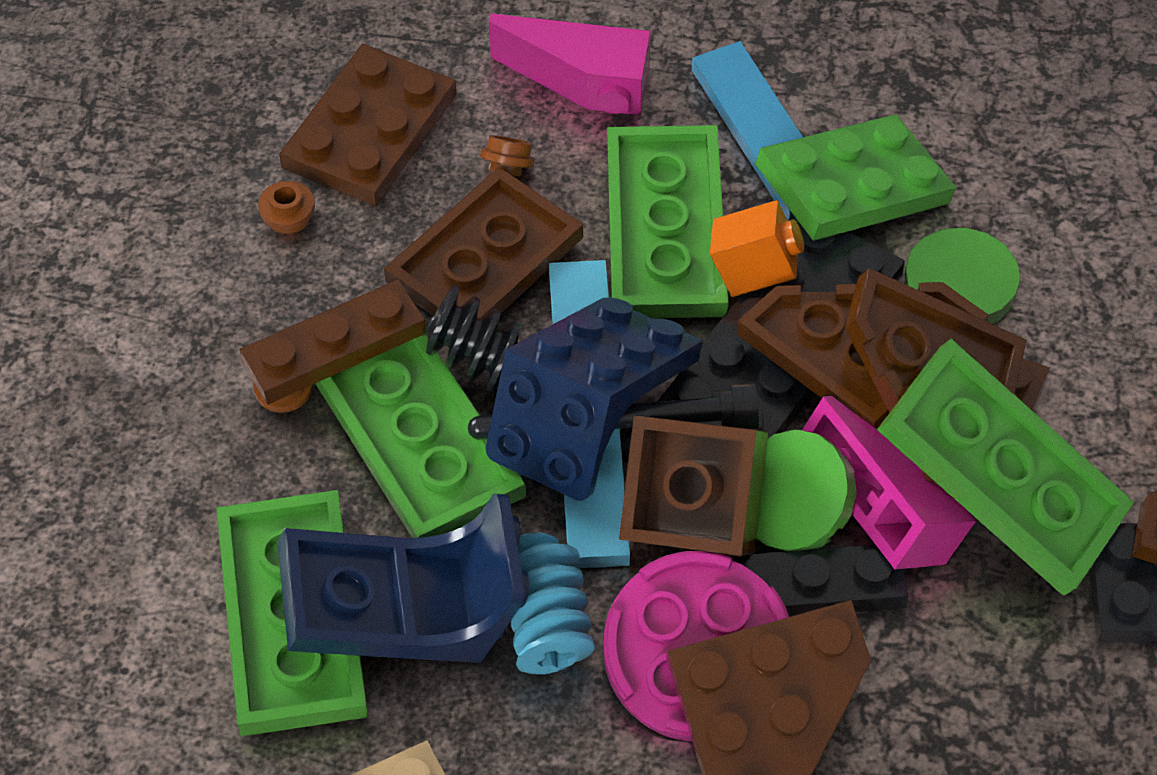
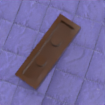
(332, 341)

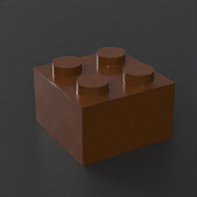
(693, 485)

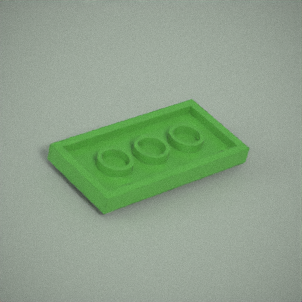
(662, 217)
(414, 438)
(1006, 467)
(271, 684)

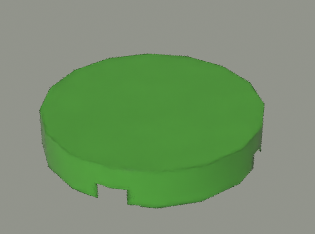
(969, 264)
(804, 491)

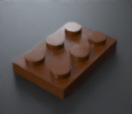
(368, 124)
(487, 245)

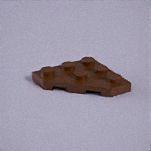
(903, 329)
(810, 341)
(770, 691)

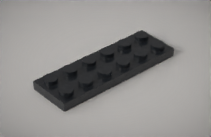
(731, 360)

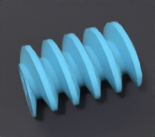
(552, 622)

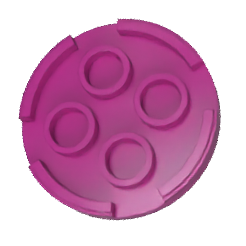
(669, 607)

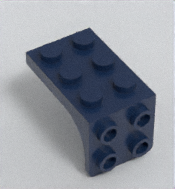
(574, 384)
(404, 595)

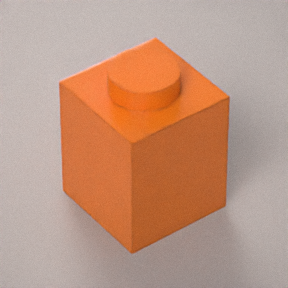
(756, 248)

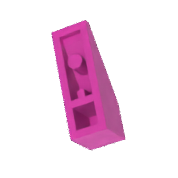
(582, 62)
(894, 504)

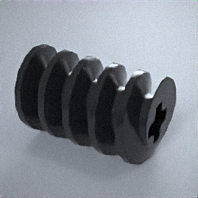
(471, 337)

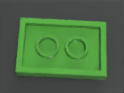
(855, 176)

